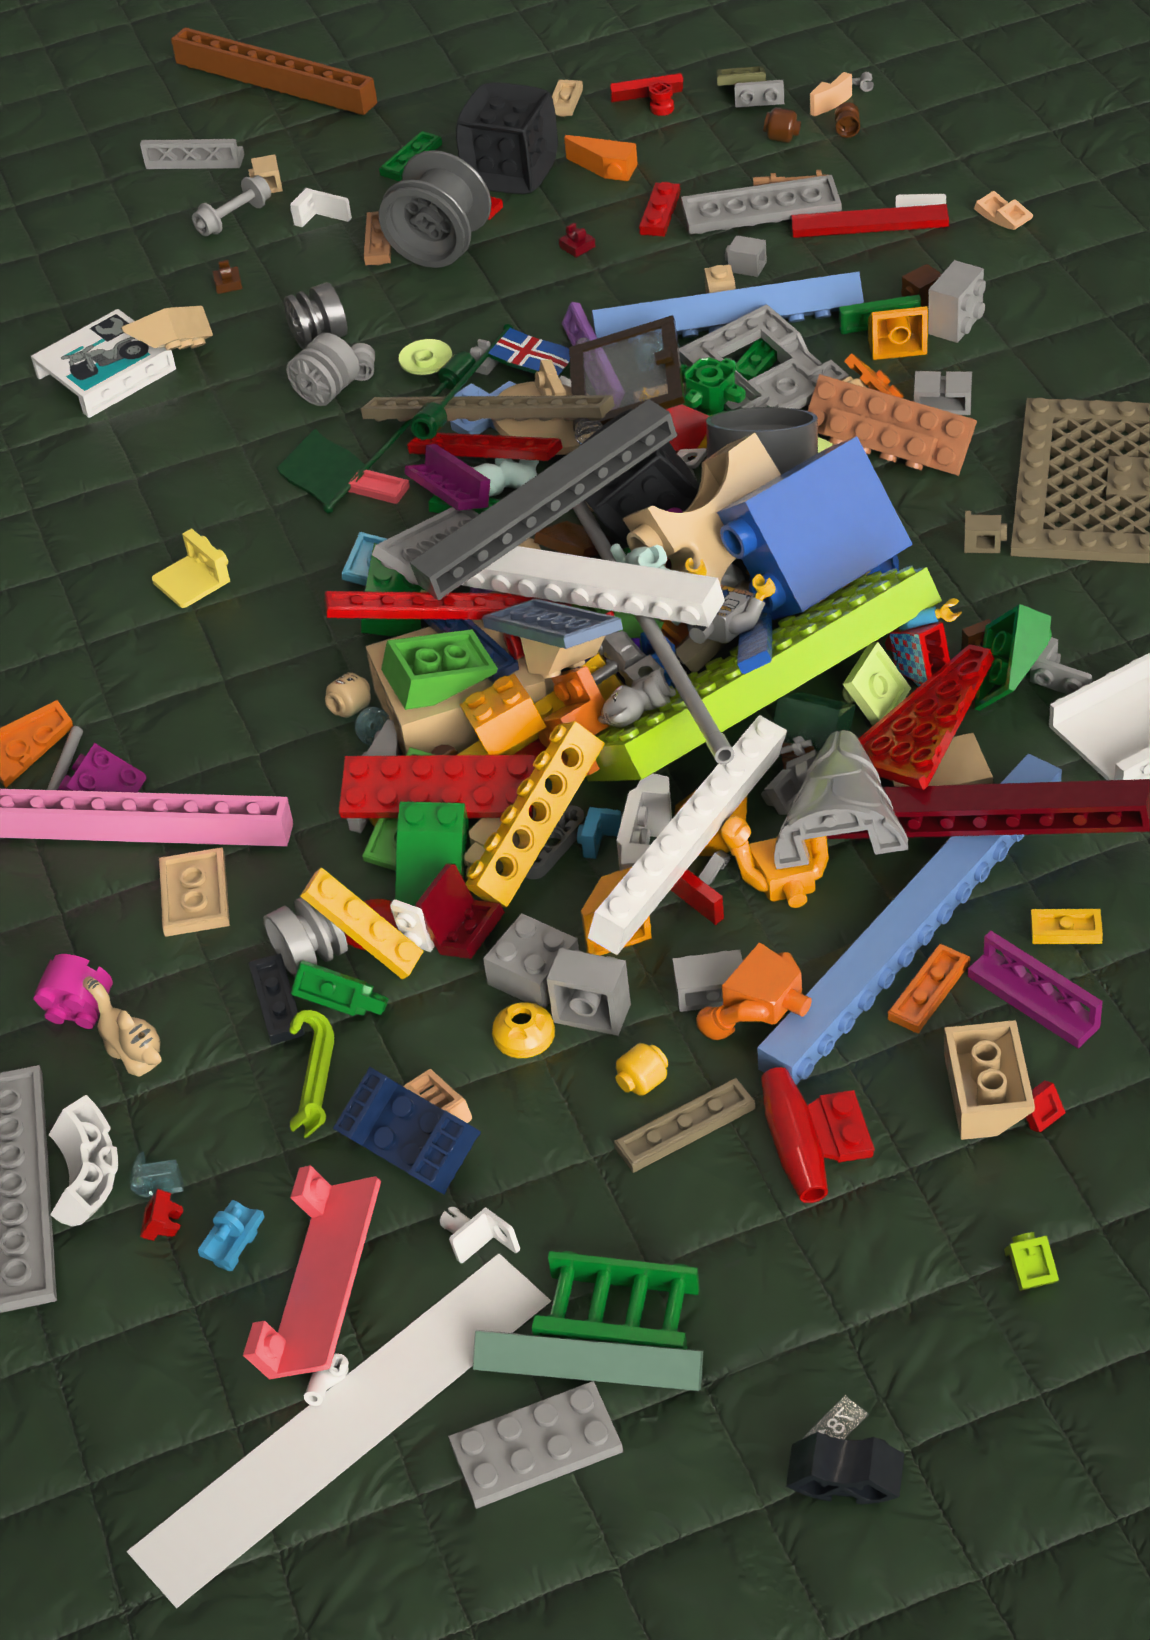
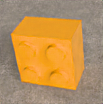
(502, 715)

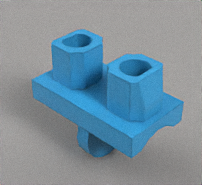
(230, 1234)

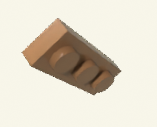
(377, 248)

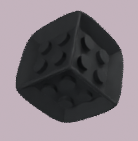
(508, 136)
(656, 480)

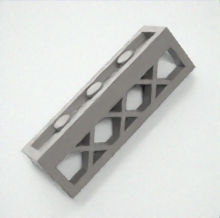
(192, 154)

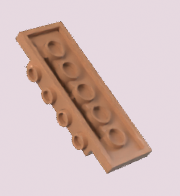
(891, 425)

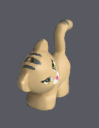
(125, 1036)

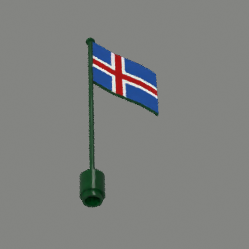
(510, 349)

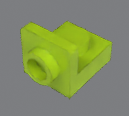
(1032, 1261)

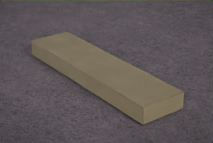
(684, 1125)

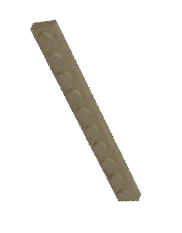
(494, 407)

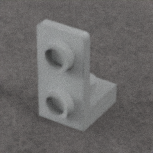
(1051, 674)

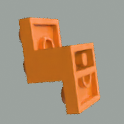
(582, 704)

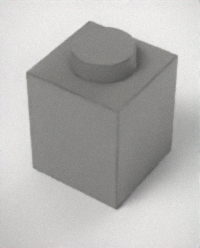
(746, 255)

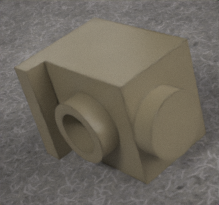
(984, 533)

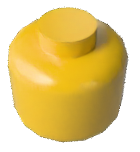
(641, 1069)

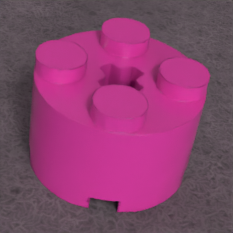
(63, 992)

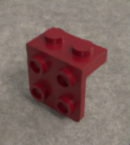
(454, 918)

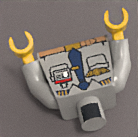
(737, 612)

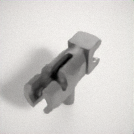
(625, 658)

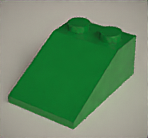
(1016, 644)
(426, 841)

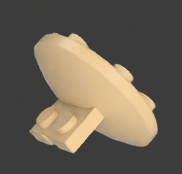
(545, 384)

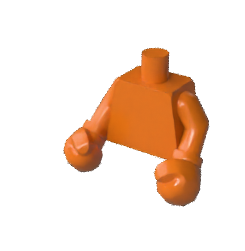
(756, 991)

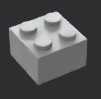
(956, 301)
(524, 959)
(589, 991)

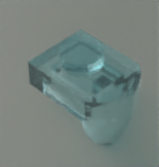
(159, 1175)

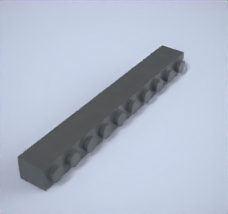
(543, 499)

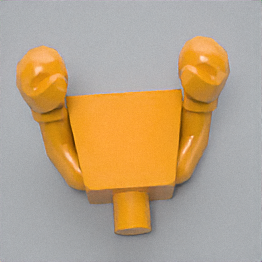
(759, 869)

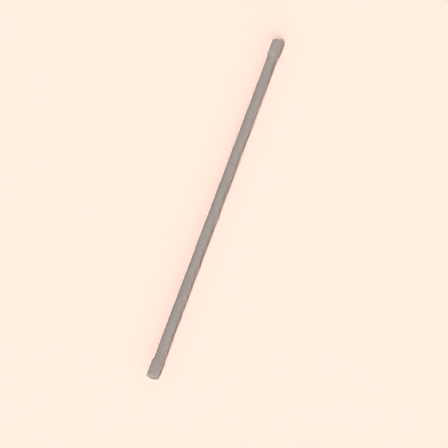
(714, 738)

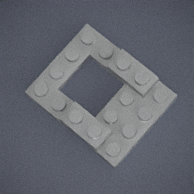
(783, 386)

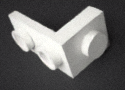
(321, 203)

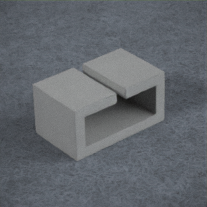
(946, 392)

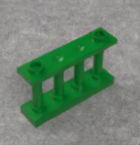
(603, 1271)

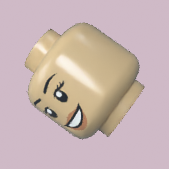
(347, 695)

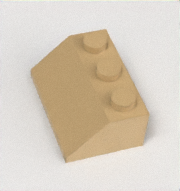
(172, 328)
(987, 1078)

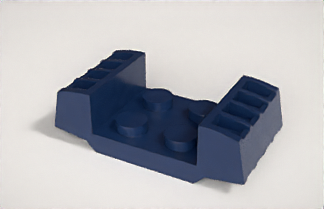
(407, 1130)

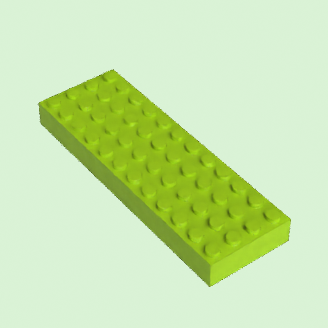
(800, 651)

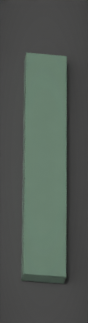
(588, 1360)

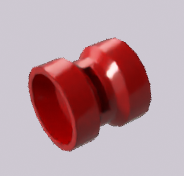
(661, 95)

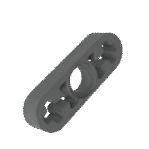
(566, 834)

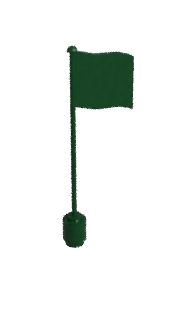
(327, 468)

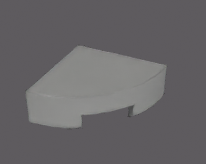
(718, 861)

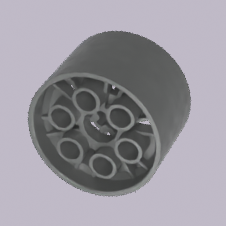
(785, 433)

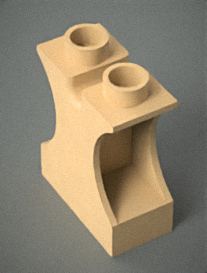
(696, 532)

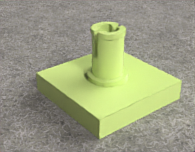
(875, 684)

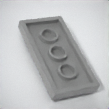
(535, 1444)

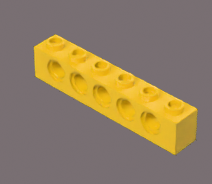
(582, 751)

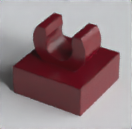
(576, 241)

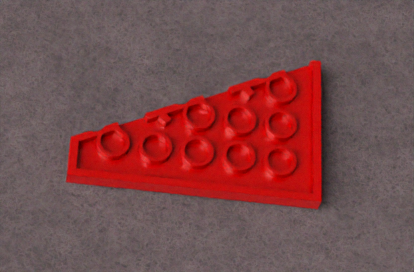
(918, 731)

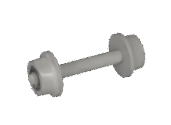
(208, 220)

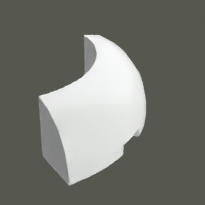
(90, 1158)

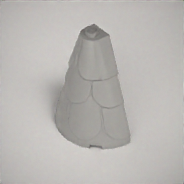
(839, 798)

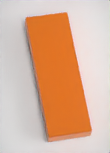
(928, 988)

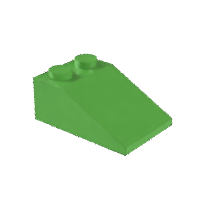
(435, 666)

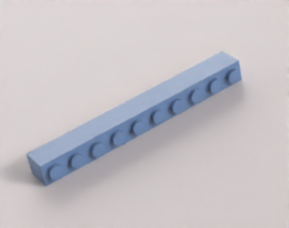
(714, 310)

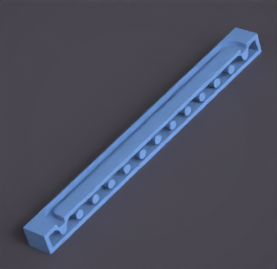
(891, 941)

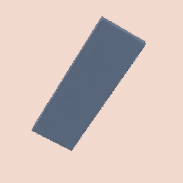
(552, 623)

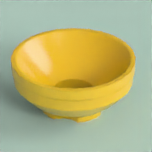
(523, 1039)

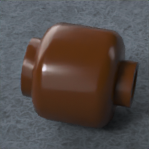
(781, 125)

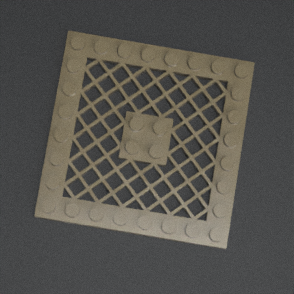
(1125, 486)

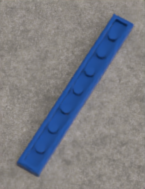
(756, 645)

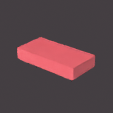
(380, 486)

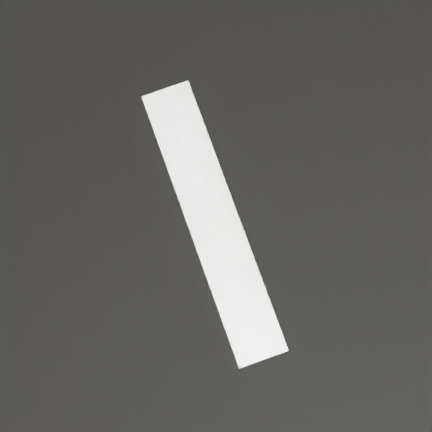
(332, 1436)

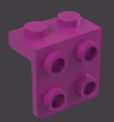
(102, 773)

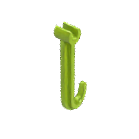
(310, 1109)

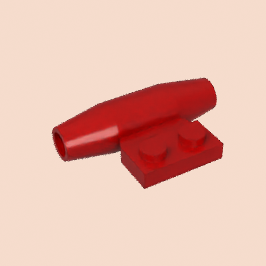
(808, 1133)

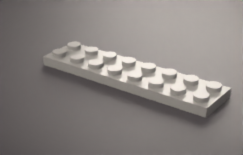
(25, 1199)

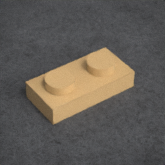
(566, 96)

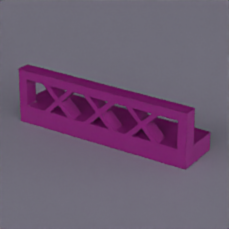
(451, 479)
(1034, 993)

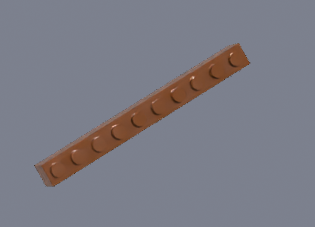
(275, 71)

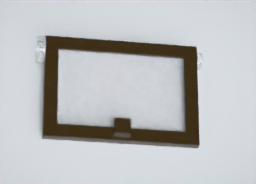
(630, 367)

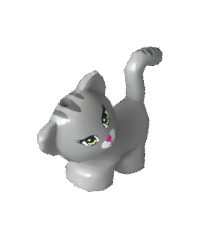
(629, 703)

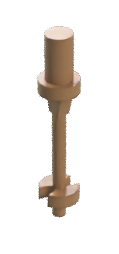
(773, 179)

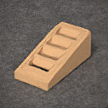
(440, 1095)

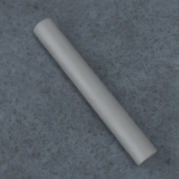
(65, 758)

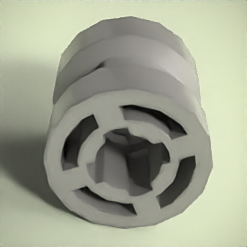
(366, 358)

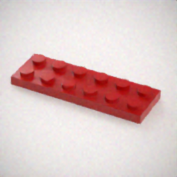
(483, 782)

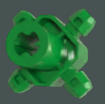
(711, 385)

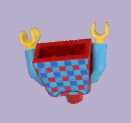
(921, 643)

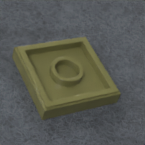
(740, 75)

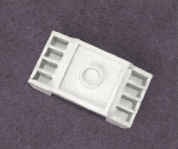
(644, 816)

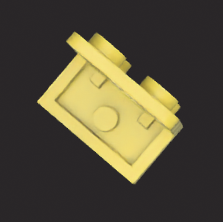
(195, 574)

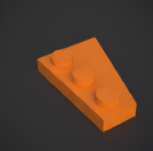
(29, 738)

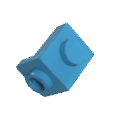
(597, 823)

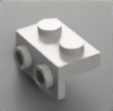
(759, 93)

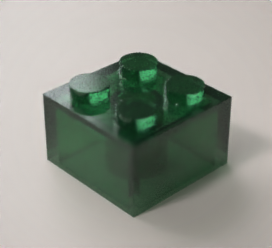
(812, 716)

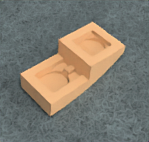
(829, 96)
(999, 211)

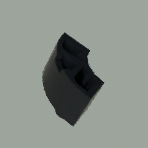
(849, 1468)

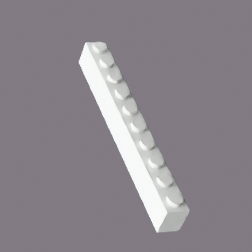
(604, 585)
(685, 836)

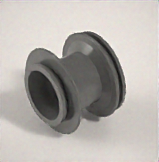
(434, 209)

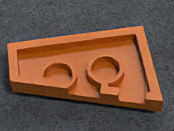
(874, 380)

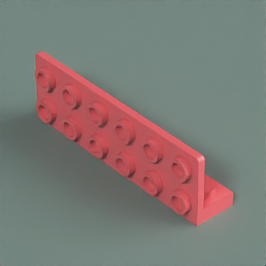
(321, 1280)

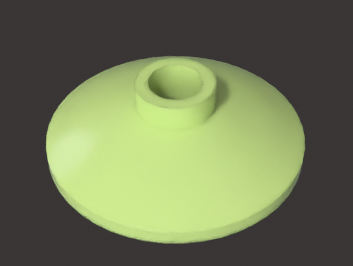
(424, 356)

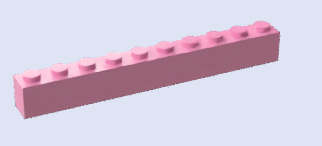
(145, 817)

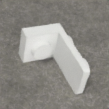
(412, 924)

